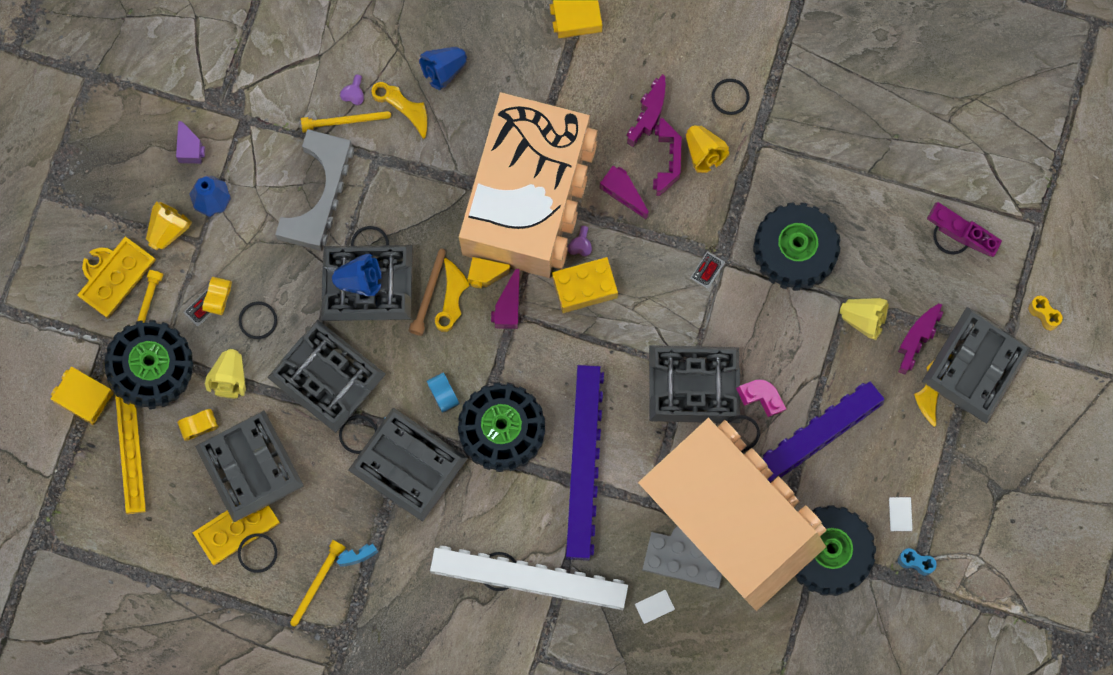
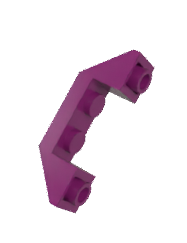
(668, 134)

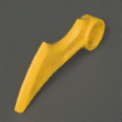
(413, 111)
(455, 286)
(927, 400)

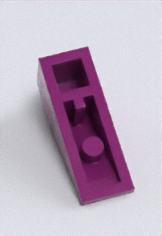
(620, 187)
(507, 306)

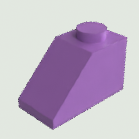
(188, 146)

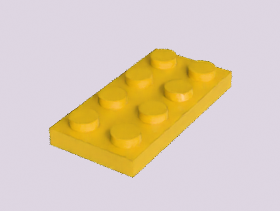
(223, 536)

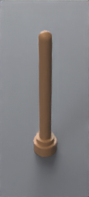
(417, 326)

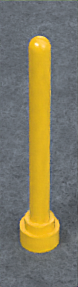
(311, 124)
(154, 278)
(335, 550)

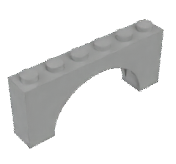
(311, 228)

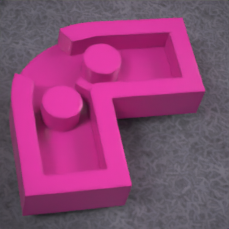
(762, 391)

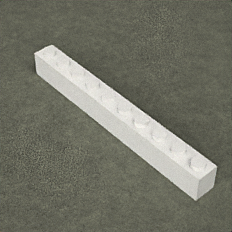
(529, 578)

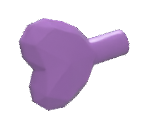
(353, 92)
(580, 244)

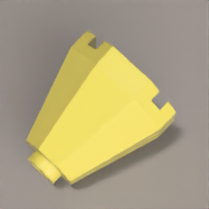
(866, 315)
(227, 375)

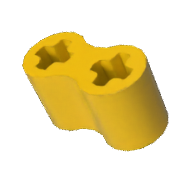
(217, 295)
(1045, 313)
(197, 424)

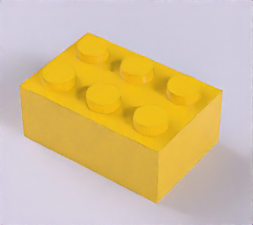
(584, 285)

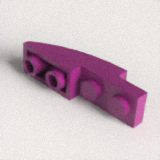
(652, 106)
(963, 231)
(920, 331)

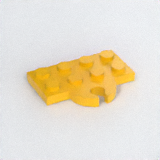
(113, 275)

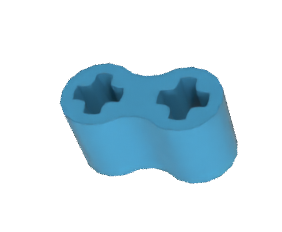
(442, 392)
(917, 562)

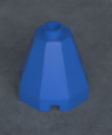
(442, 65)
(210, 195)
(359, 276)

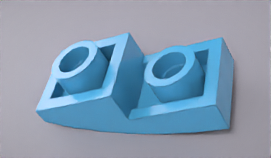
(350, 558)

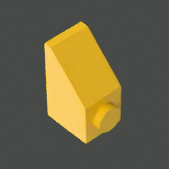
(486, 272)

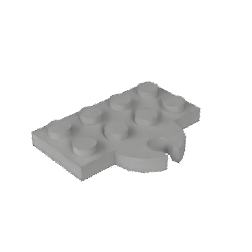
(680, 559)

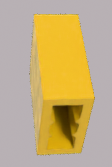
(575, 17)
(81, 395)

